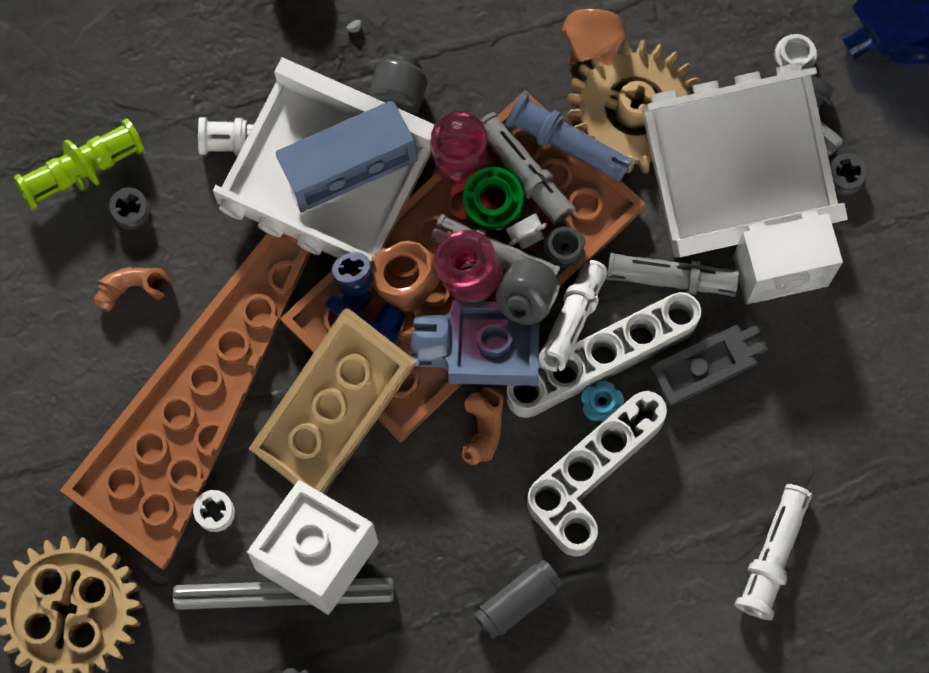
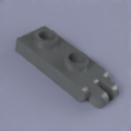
(707, 364)

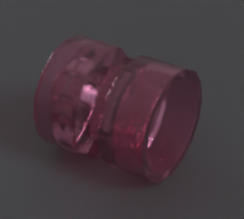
(458, 146)

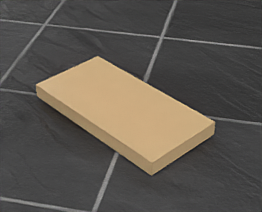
(332, 403)

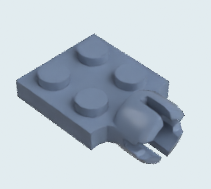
(477, 345)

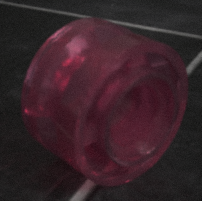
(464, 248)

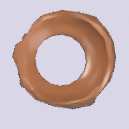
(593, 35)
(415, 295)

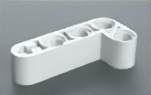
(602, 465)

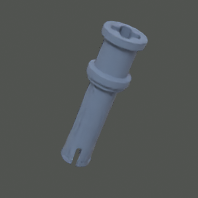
(551, 129)

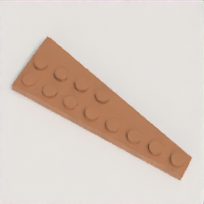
(168, 438)

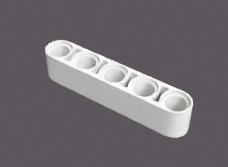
(619, 341)

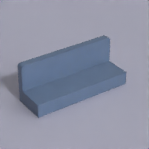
(347, 155)

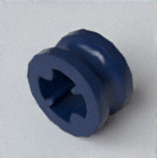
(351, 263)

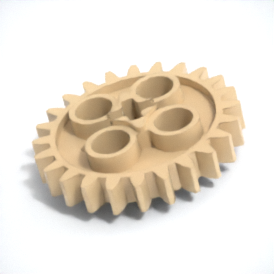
(28, 602)

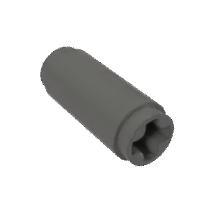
(518, 599)

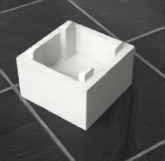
(787, 257)
(313, 547)

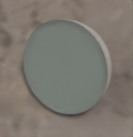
(354, 26)

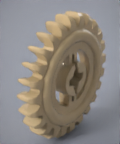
(597, 92)

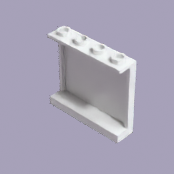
(739, 157)
(258, 188)

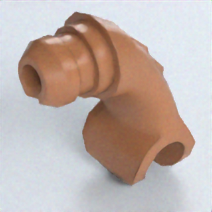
(116, 283)
(487, 409)

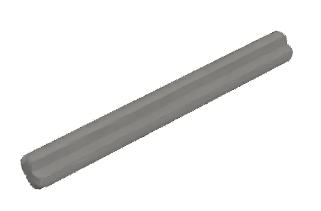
(271, 594)

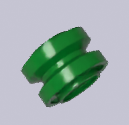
(493, 179)

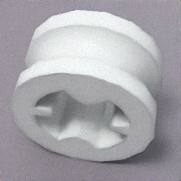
(219, 498)

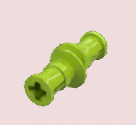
(79, 163)

